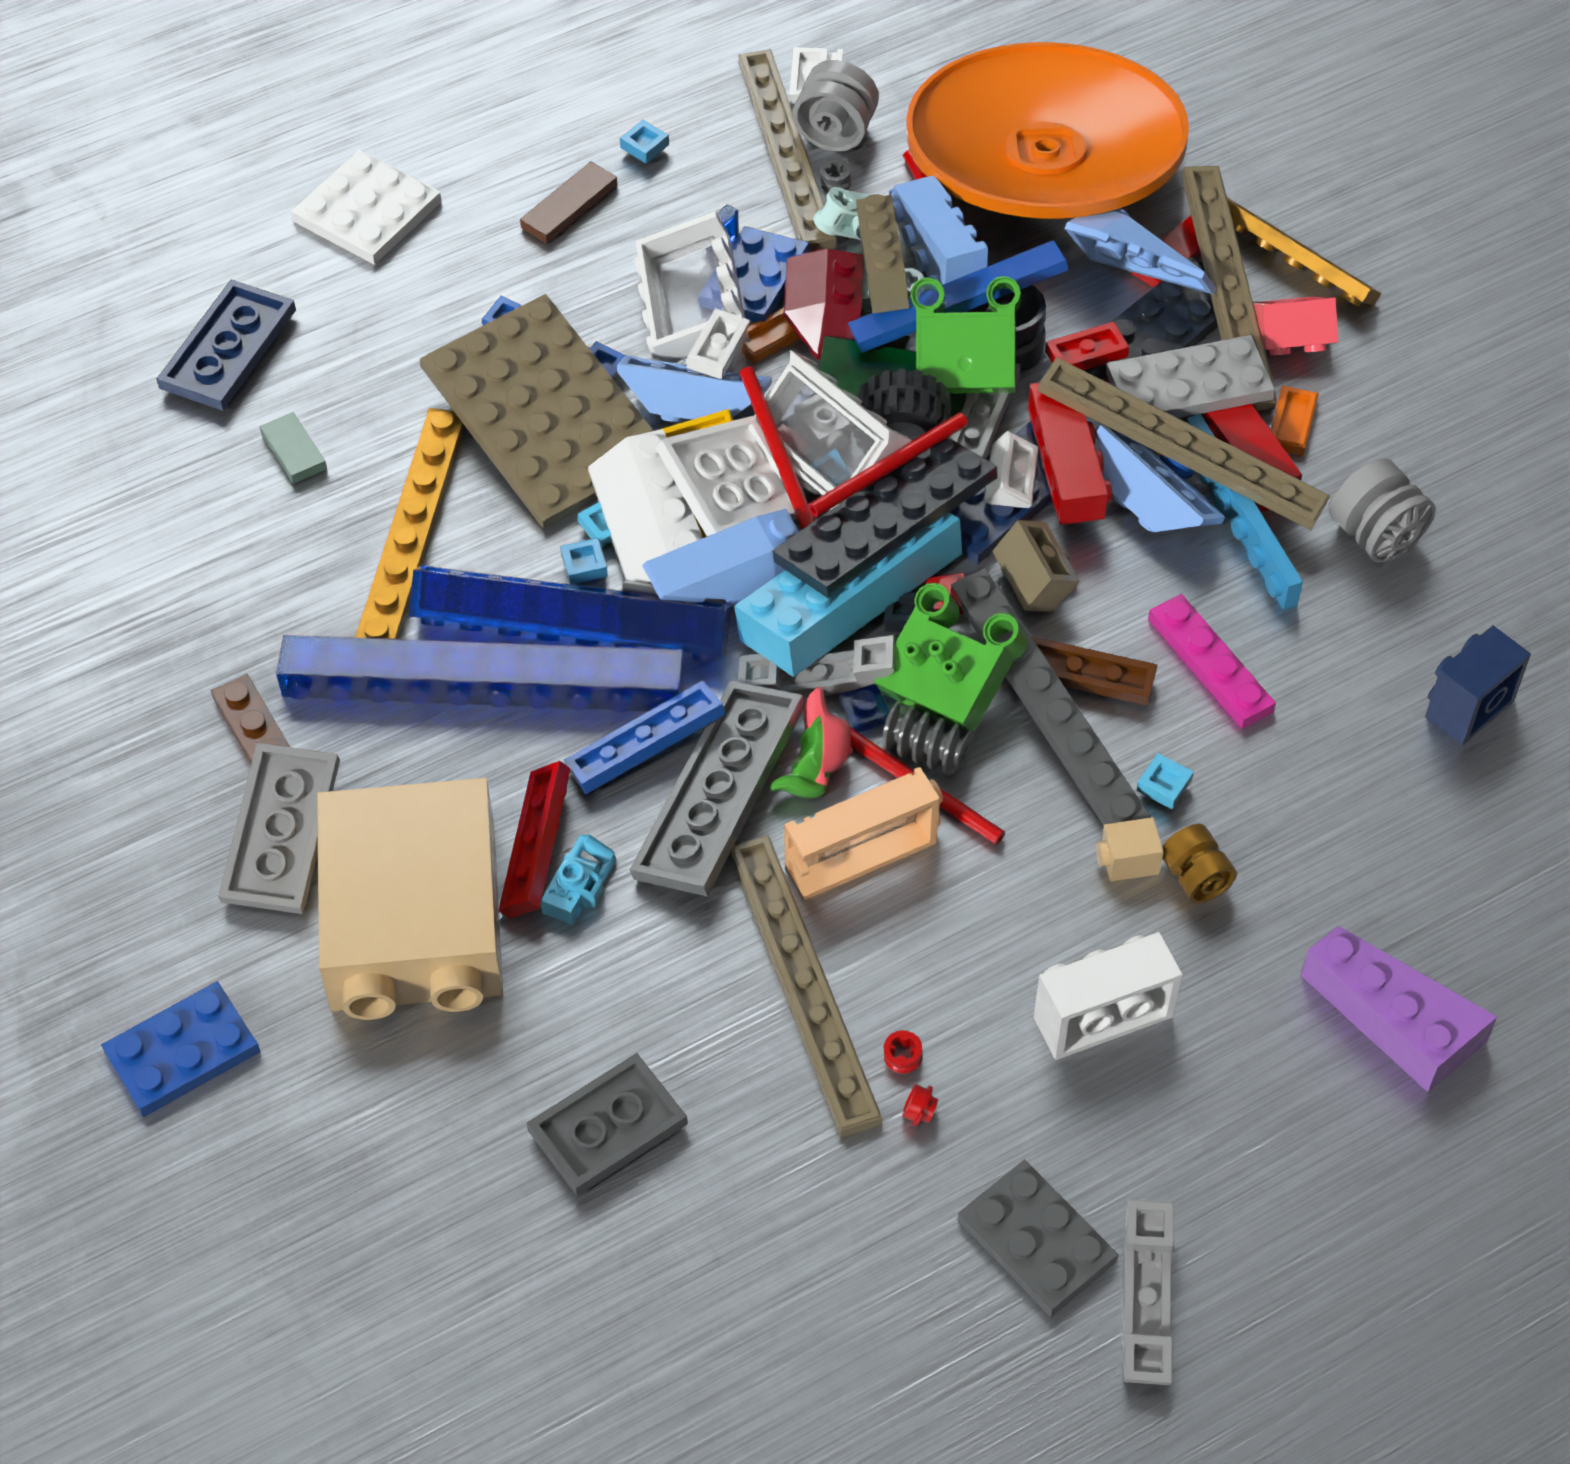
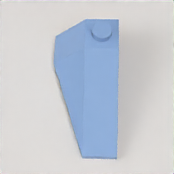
(1125, 244)

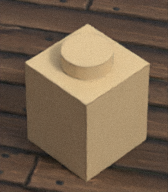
(1130, 849)

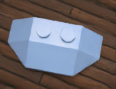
(682, 392)
(1150, 487)

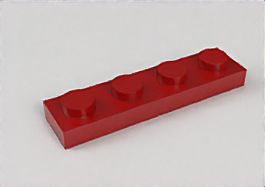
(534, 840)

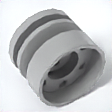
(1382, 510)

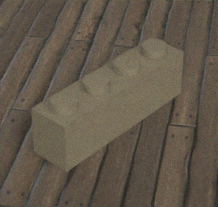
(882, 253)

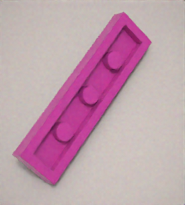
(1211, 661)

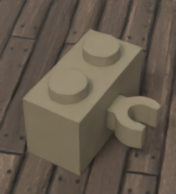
(1035, 566)

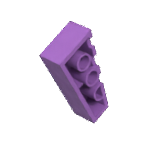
(1397, 1007)

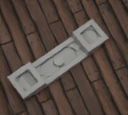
(833, 671)
(1147, 1293)

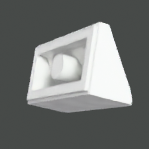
(1015, 470)

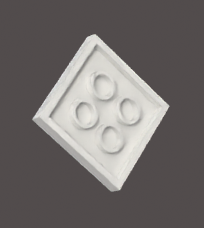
(366, 207)
(725, 473)

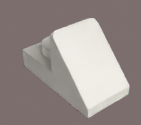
(719, 344)

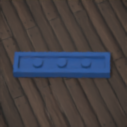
(644, 737)

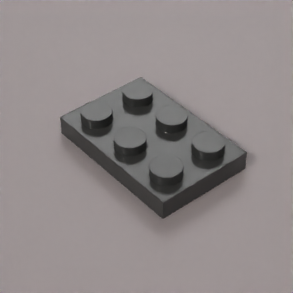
(607, 1124)
(1037, 1237)

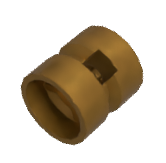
(1198, 863)

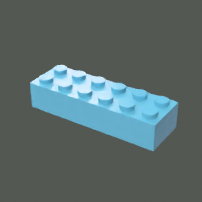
(800, 625)

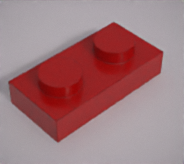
(1089, 347)

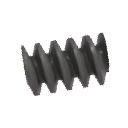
(926, 740)

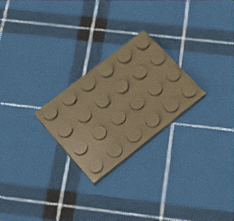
(535, 404)

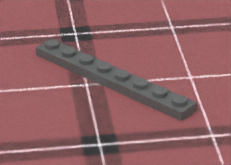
(1053, 709)

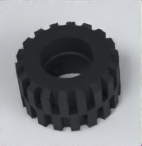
(907, 401)

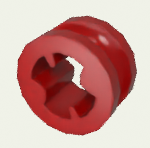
(905, 1040)

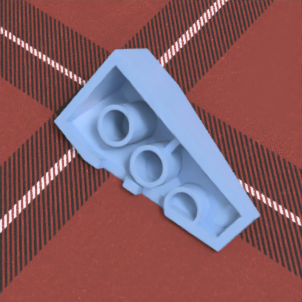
(723, 564)

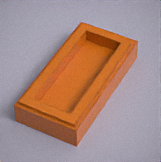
(768, 337)
(1294, 418)

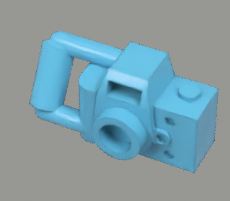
(578, 880)

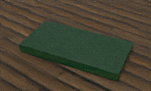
(852, 368)

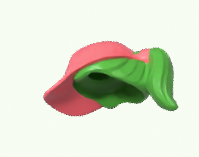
(823, 750)

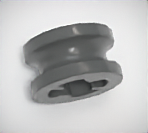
(835, 167)

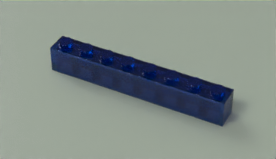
(568, 611)

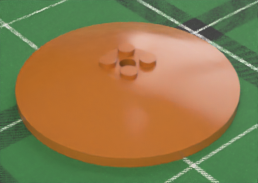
(1047, 130)

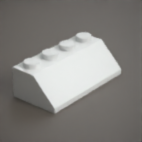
(641, 503)

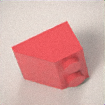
(1296, 323)

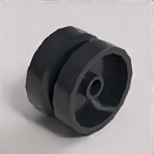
(1029, 324)

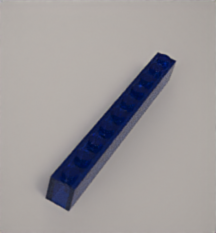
(478, 673)

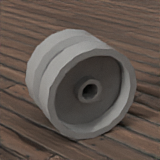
(835, 105)

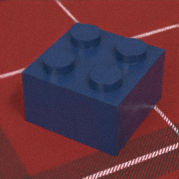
(1476, 684)

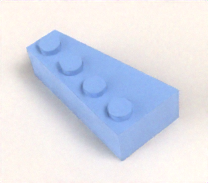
(937, 231)

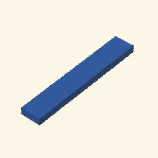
(961, 294)

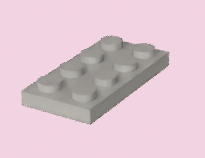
(1196, 377)
(278, 829)

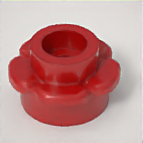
(920, 1105)

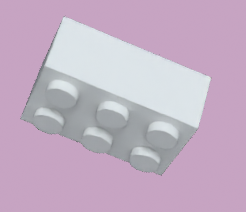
(1106, 995)

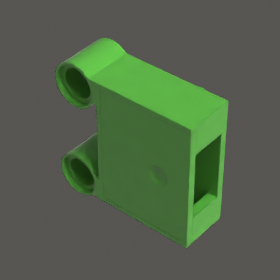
(968, 348)
(946, 670)

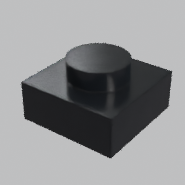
(898, 613)

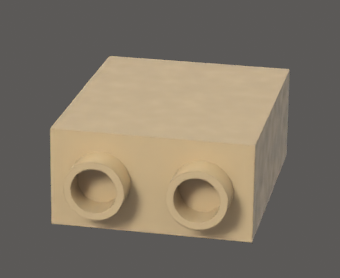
(408, 897)

